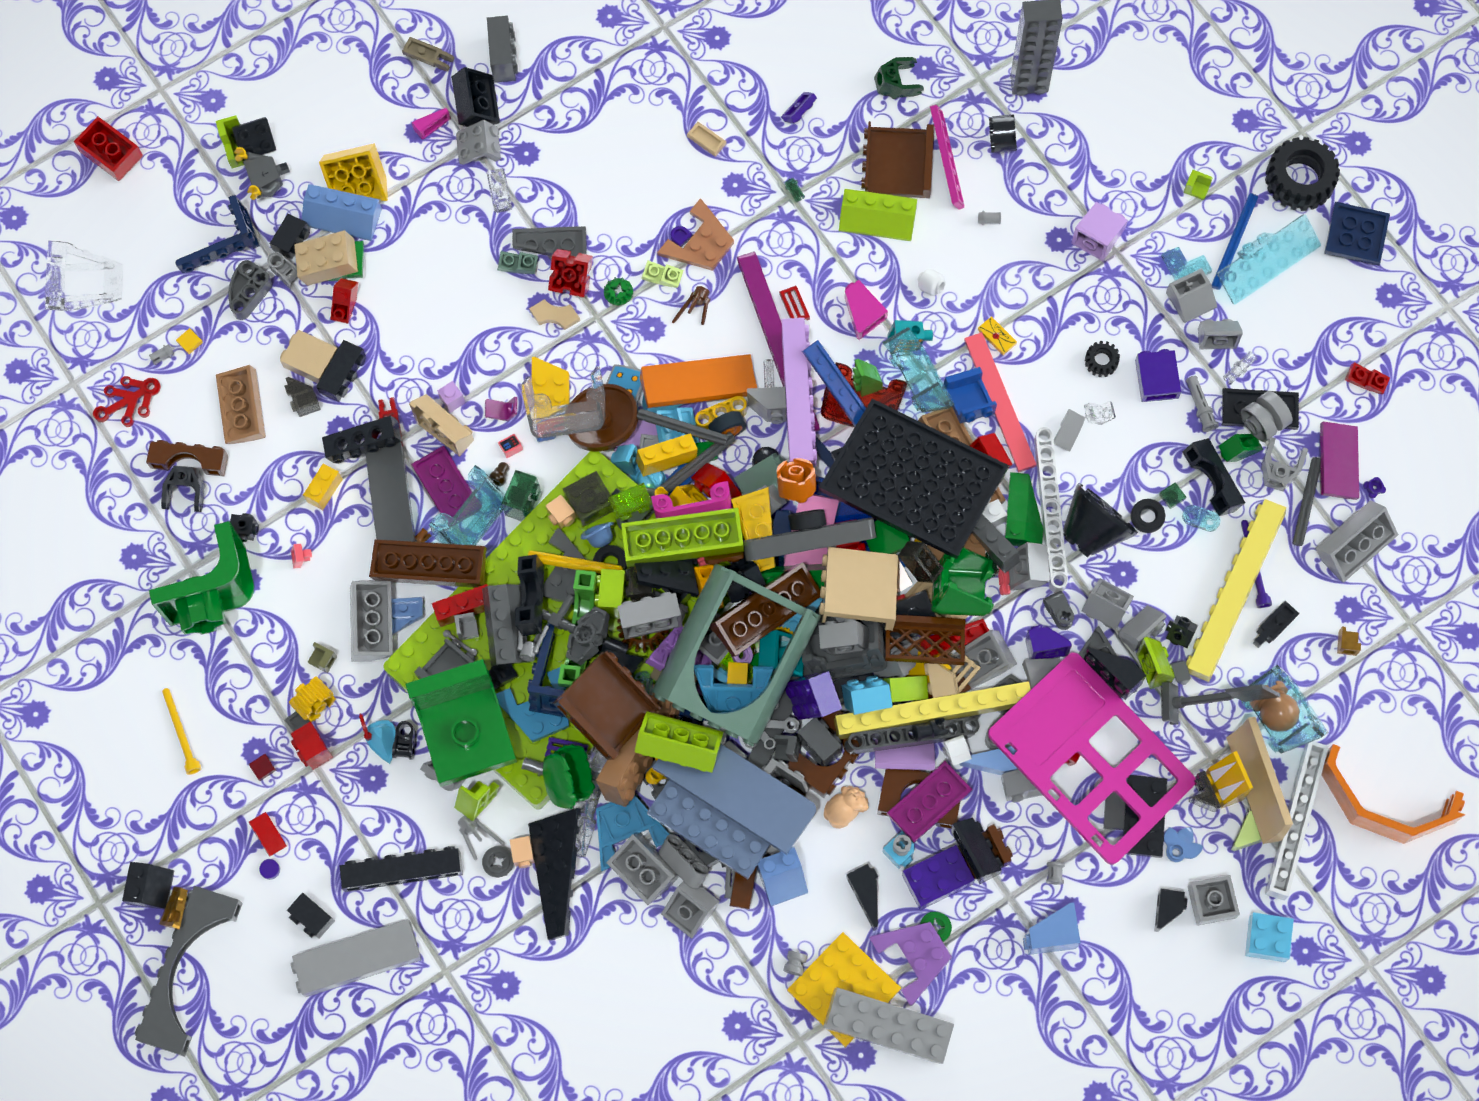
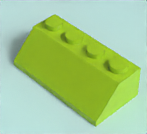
(877, 215)
(679, 742)

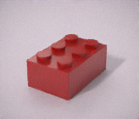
(108, 148)

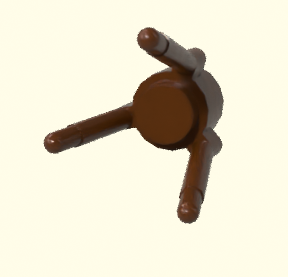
(699, 297)

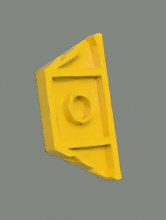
(551, 381)

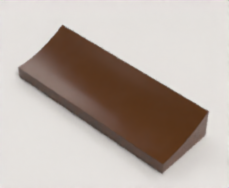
(428, 563)
(759, 616)

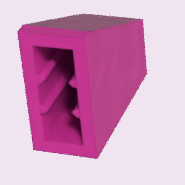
(863, 309)

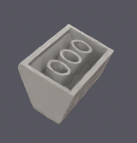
(1357, 540)
(370, 620)

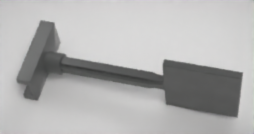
(1172, 703)

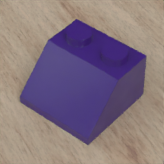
(1046, 643)

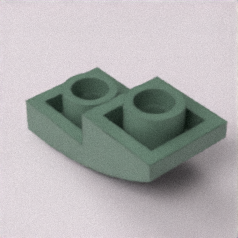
(517, 263)

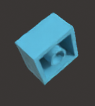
(866, 695)
(1269, 937)

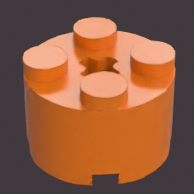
(796, 480)

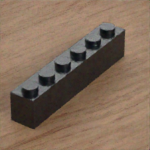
(401, 869)

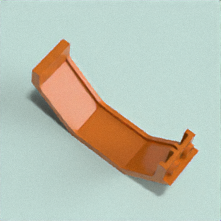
(1376, 823)

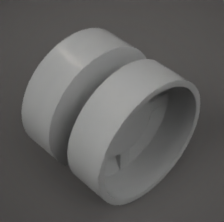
(1266, 416)

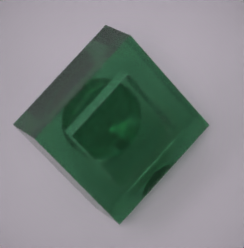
(1172, 495)

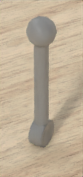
(473, 652)

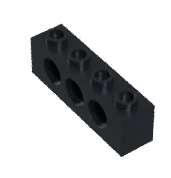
(334, 443)

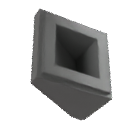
(1181, 672)

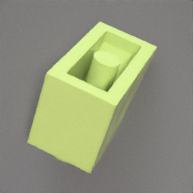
(1248, 834)

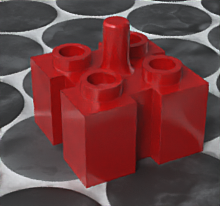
(570, 272)

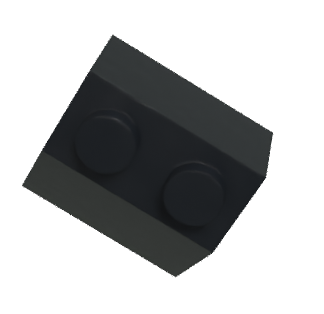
(148, 885)

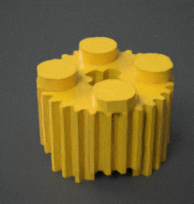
(312, 699)

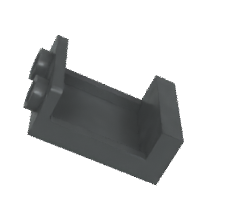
(446, 658)

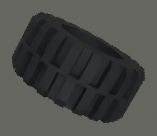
(1308, 153)

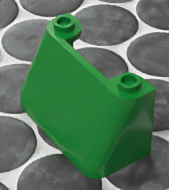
(962, 585)

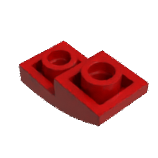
(1366, 379)
(267, 834)

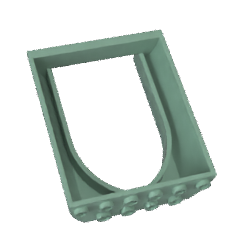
(677, 677)

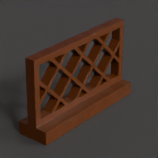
(925, 627)

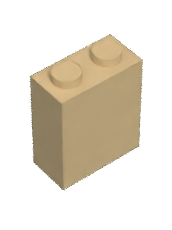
(307, 356)

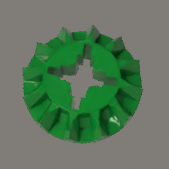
(623, 297)
(941, 920)

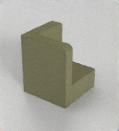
(322, 657)

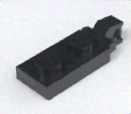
(1275, 624)

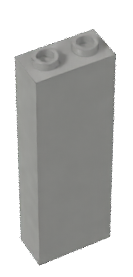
(355, 958)

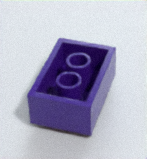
(813, 696)
(938, 877)

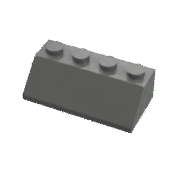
(500, 612)

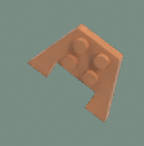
(707, 244)

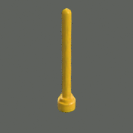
(191, 764)

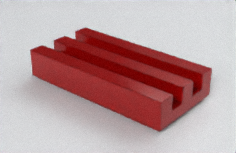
(782, 294)

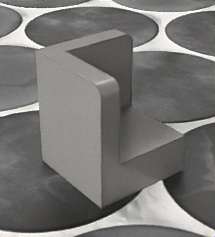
(466, 626)

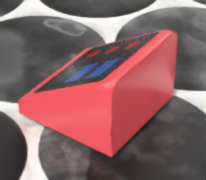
(510, 445)

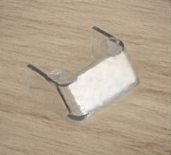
(568, 418)

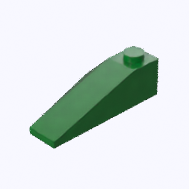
(1023, 517)

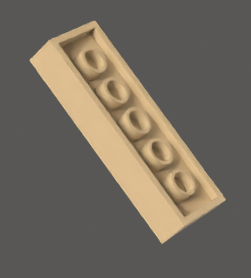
(1266, 796)

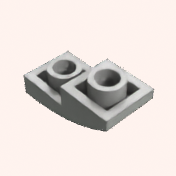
(1069, 430)

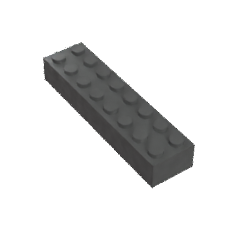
(1036, 46)

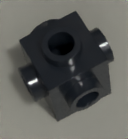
(245, 526)
(1181, 631)

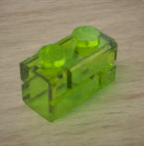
(630, 501)

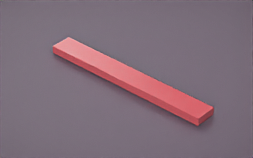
(1004, 411)

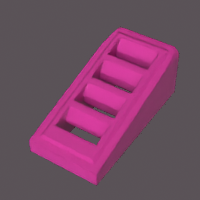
(430, 123)

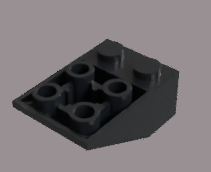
(1118, 672)

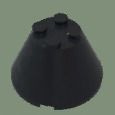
(1094, 523)

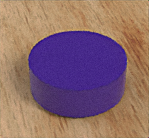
(269, 869)

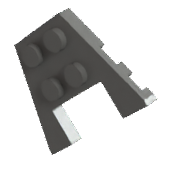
(561, 579)

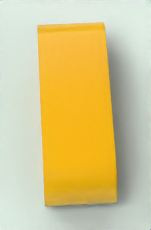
(726, 406)

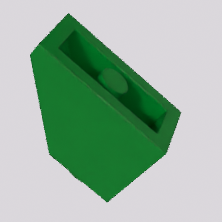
(1240, 447)

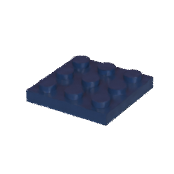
(1357, 233)

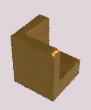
(1348, 642)

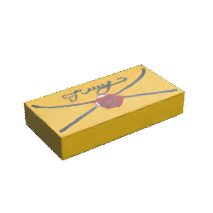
(997, 335)

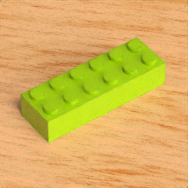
(682, 537)

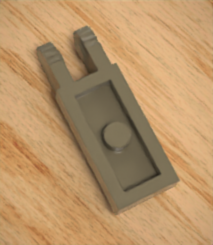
(427, 53)

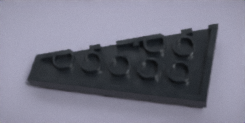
(555, 862)

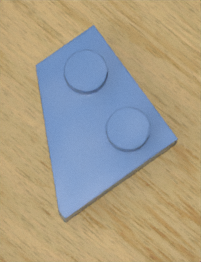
(406, 612)

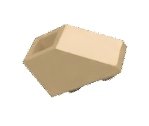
(942, 680)

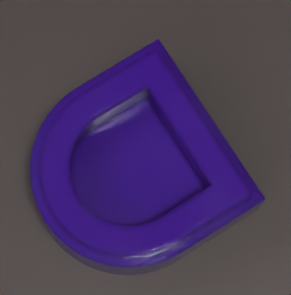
(680, 235)

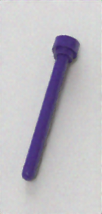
(1263, 599)

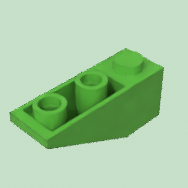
(866, 378)

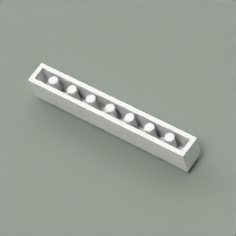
(1300, 811)

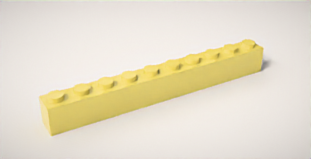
(1236, 591)
(922, 711)

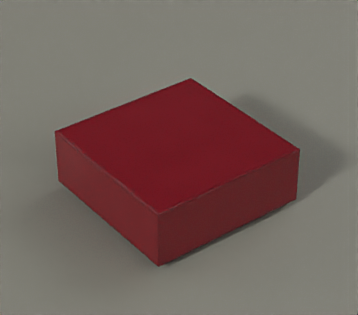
(262, 767)

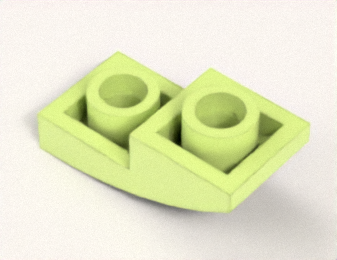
(662, 275)

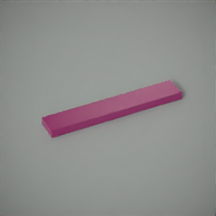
(947, 157)

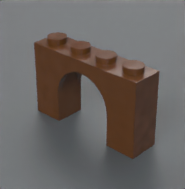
(822, 778)
(896, 782)

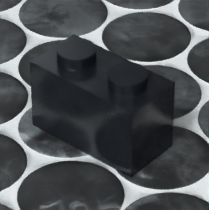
(289, 233)
(310, 915)

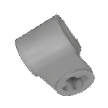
(285, 270)

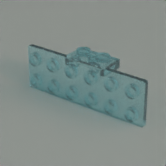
(1267, 258)

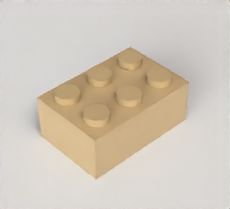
(326, 258)

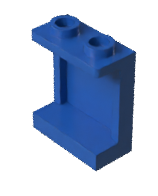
(969, 395)

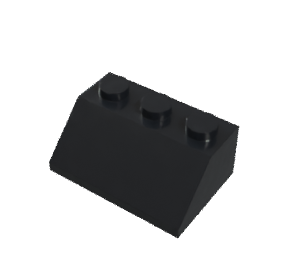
(475, 97)
(976, 849)

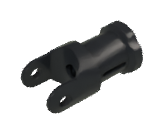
(929, 729)

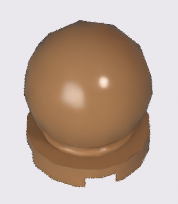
(1278, 713)

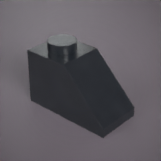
(1169, 906)

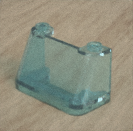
(475, 514)
(1306, 729)

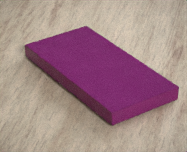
(1339, 460)
(442, 481)
(929, 801)

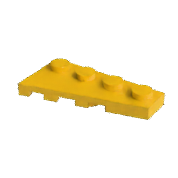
(756, 520)

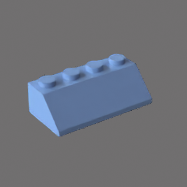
(341, 211)

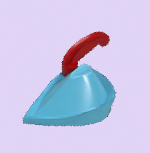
(380, 737)

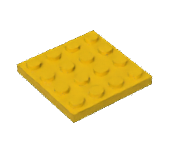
(842, 967)

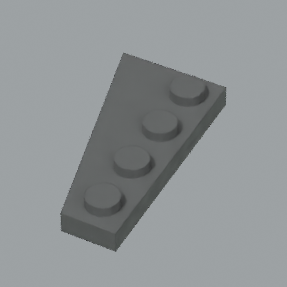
(547, 240)

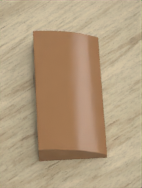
(240, 405)

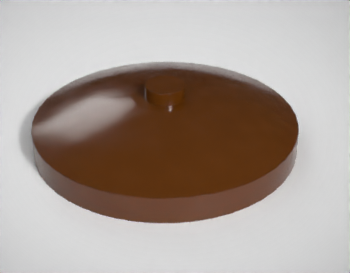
(619, 420)

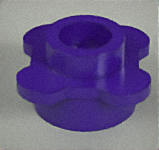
(1380, 488)

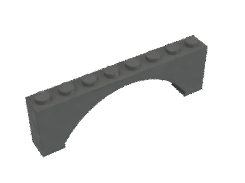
(160, 1023)

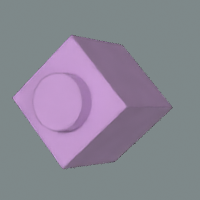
(451, 396)

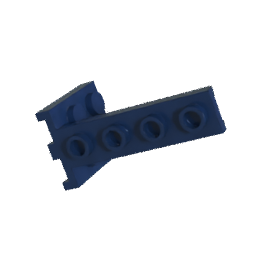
(221, 249)
(540, 697)

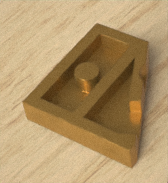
(174, 909)

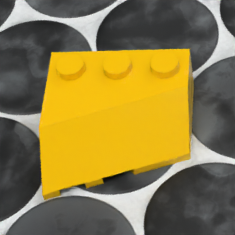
(356, 172)

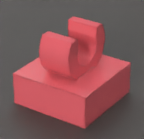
(299, 555)

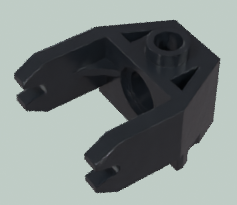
(192, 478)

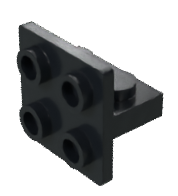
(254, 136)

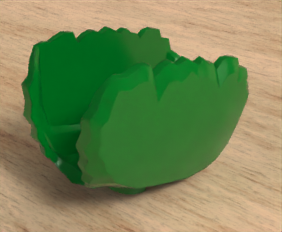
(568, 776)

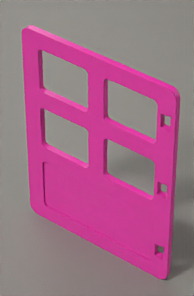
(1058, 722)

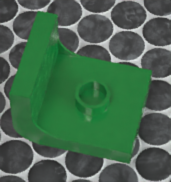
(202, 600)
(462, 722)

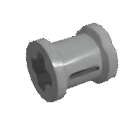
(906, 841)
(1055, 873)

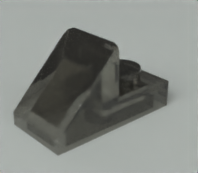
(1207, 798)

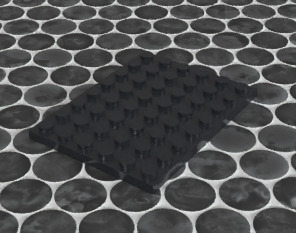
(913, 478)

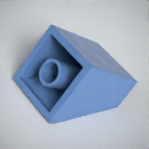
(782, 877)
(1054, 933)

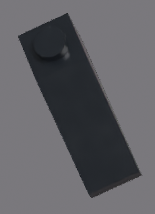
(864, 886)

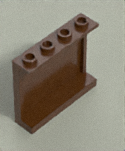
(898, 161)
(606, 704)

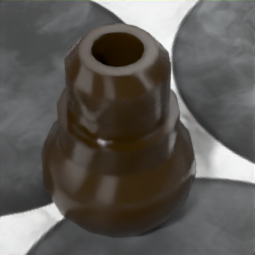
(499, 474)

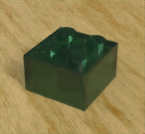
(521, 495)

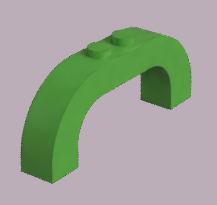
(585, 589)

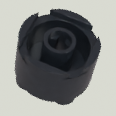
(1002, 133)

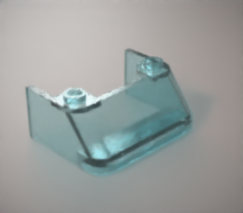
(918, 372)

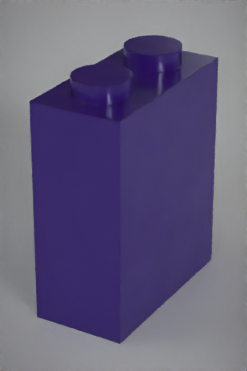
(1158, 375)

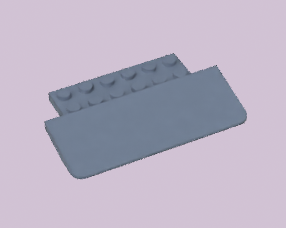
(732, 810)

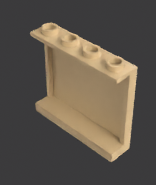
(859, 586)

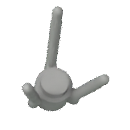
(530, 649)
(470, 827)

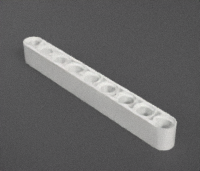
(1051, 500)

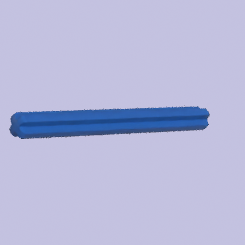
(1236, 237)

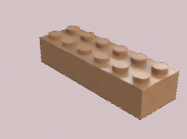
(624, 773)

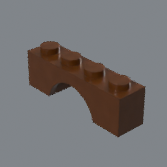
(164, 455)

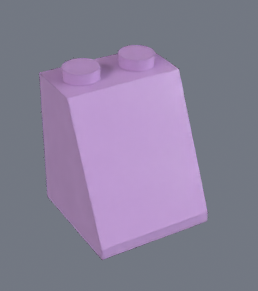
(1099, 231)

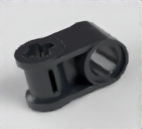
(404, 744)

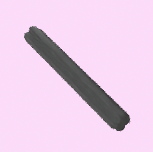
(682, 427)
(696, 464)
(1307, 501)

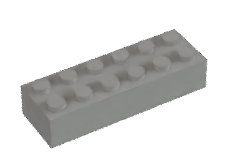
(888, 1025)

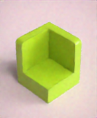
(1198, 184)

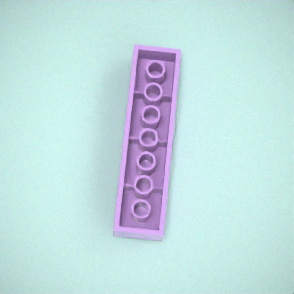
(798, 391)

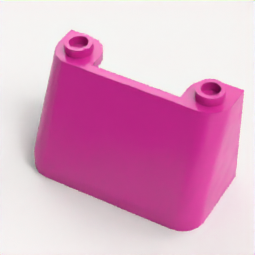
(719, 500)

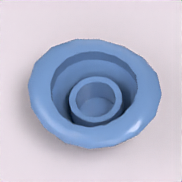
(598, 535)

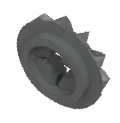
(488, 861)

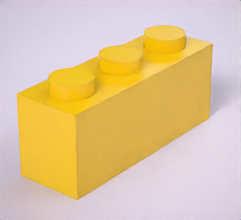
(666, 454)

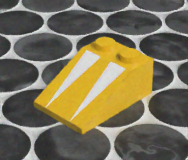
(1229, 780)

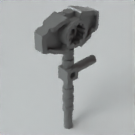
(585, 636)

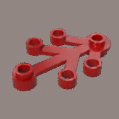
(129, 399)

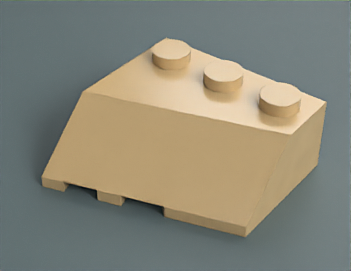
(441, 424)

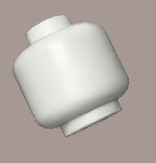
(931, 282)

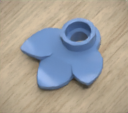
(1183, 843)

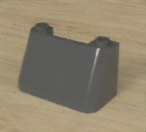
(848, 664)

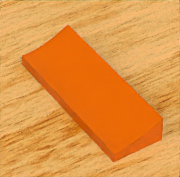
(697, 380)

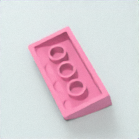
(830, 509)

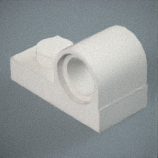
(956, 750)

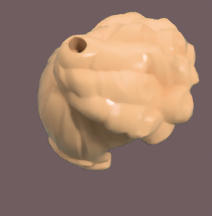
(845, 806)

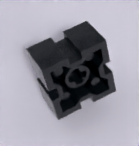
(748, 570)

